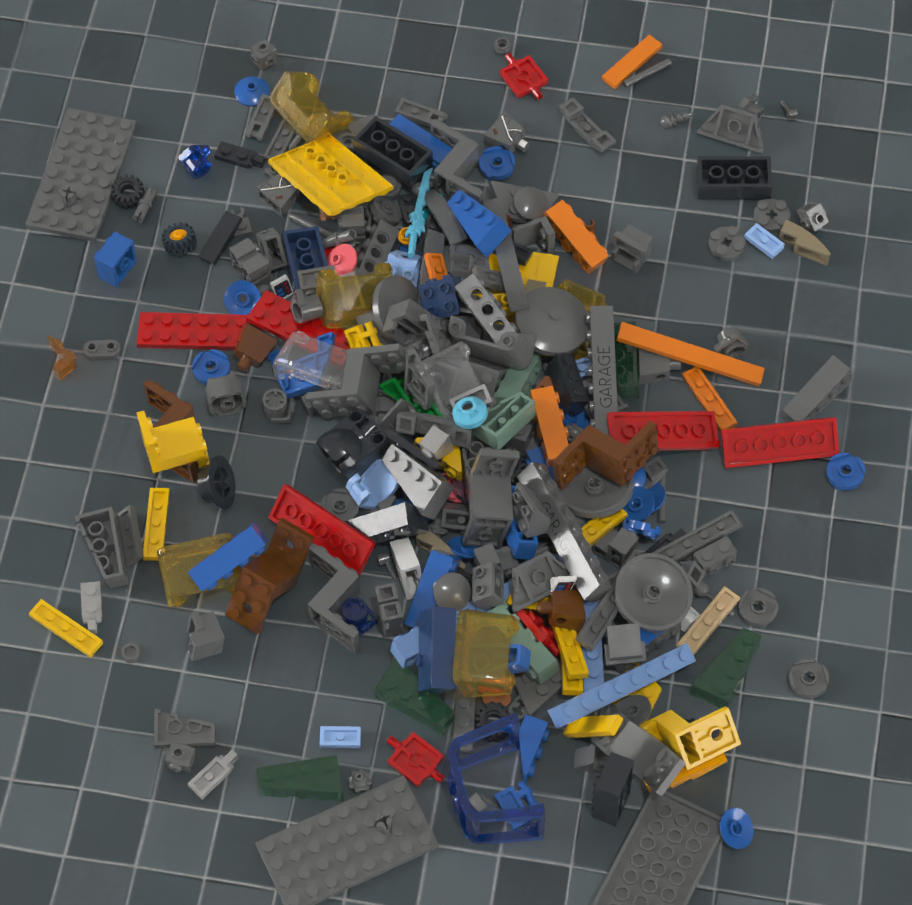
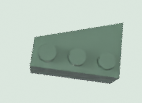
(506, 420)

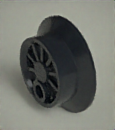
(217, 482)

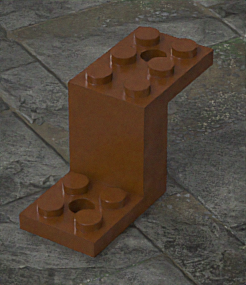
(174, 411)
(605, 455)
(269, 575)

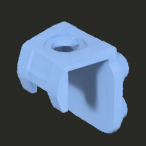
(405, 266)
(375, 485)

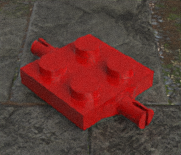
(523, 76)
(539, 630)
(415, 759)

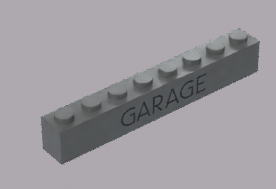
(602, 366)
(566, 534)

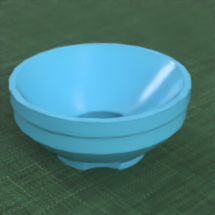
(471, 418)

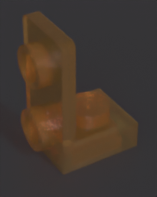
(65, 365)

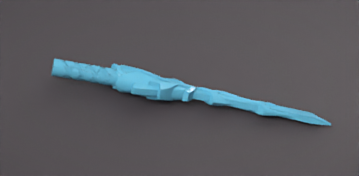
(417, 216)

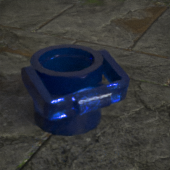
(195, 160)
(356, 613)

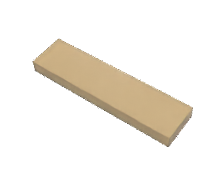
(709, 620)

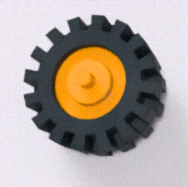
(179, 238)

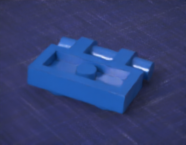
(511, 799)

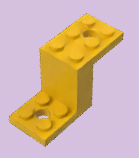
(173, 443)
(694, 740)

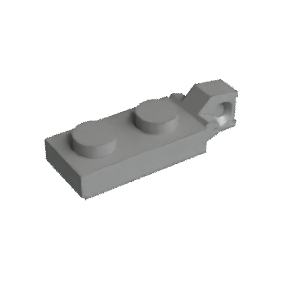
(91, 605)
(213, 774)

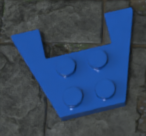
(296, 386)

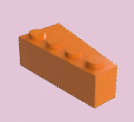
(575, 237)
(549, 422)

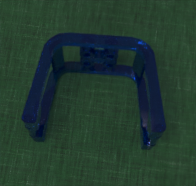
(470, 818)

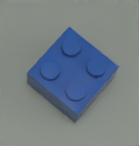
(115, 259)

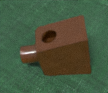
(252, 347)
(564, 609)

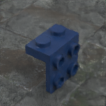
(440, 296)

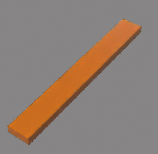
(690, 354)

